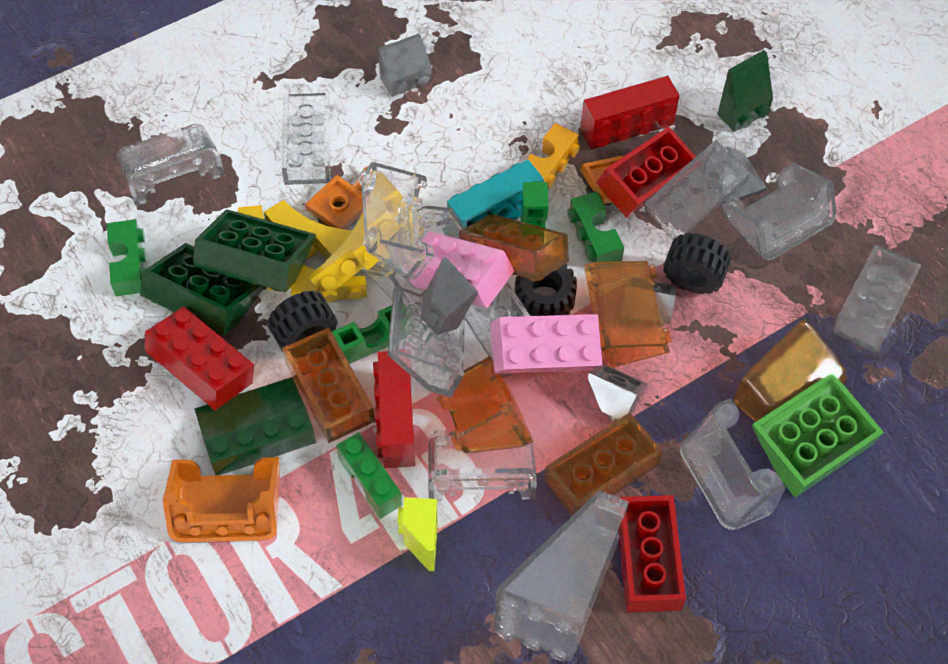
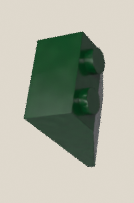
(746, 92)

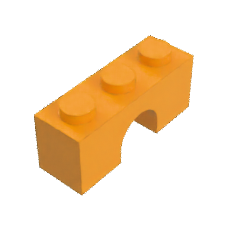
(560, 146)

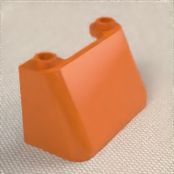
(222, 505)

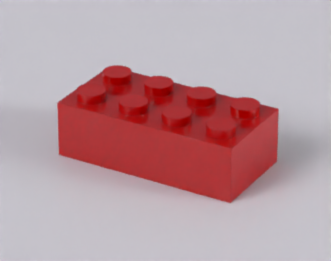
(629, 112)
(644, 171)
(199, 358)
(393, 413)
(651, 555)

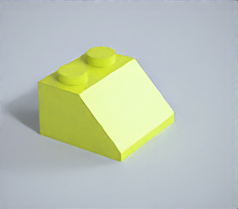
(419, 528)

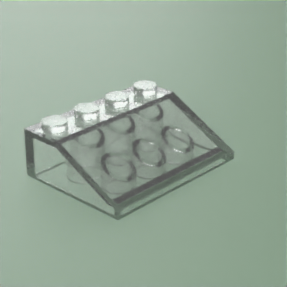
(427, 357)

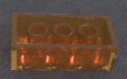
(529, 248)
(329, 385)
(603, 463)

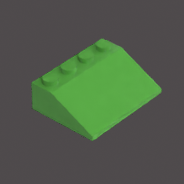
(815, 434)

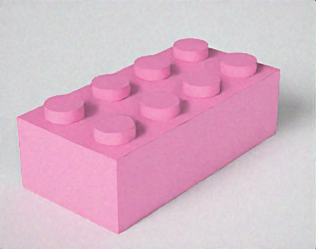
(481, 265)
(545, 343)

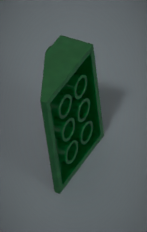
(253, 250)
(208, 295)
(255, 426)

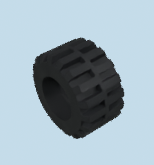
(697, 263)
(560, 303)
(300, 317)

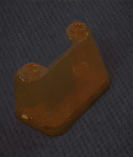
(626, 311)
(786, 371)
(485, 412)

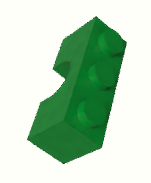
(534, 203)
(126, 239)
(599, 245)
(363, 342)
(377, 484)

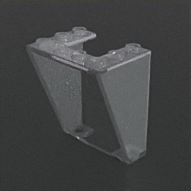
(557, 586)

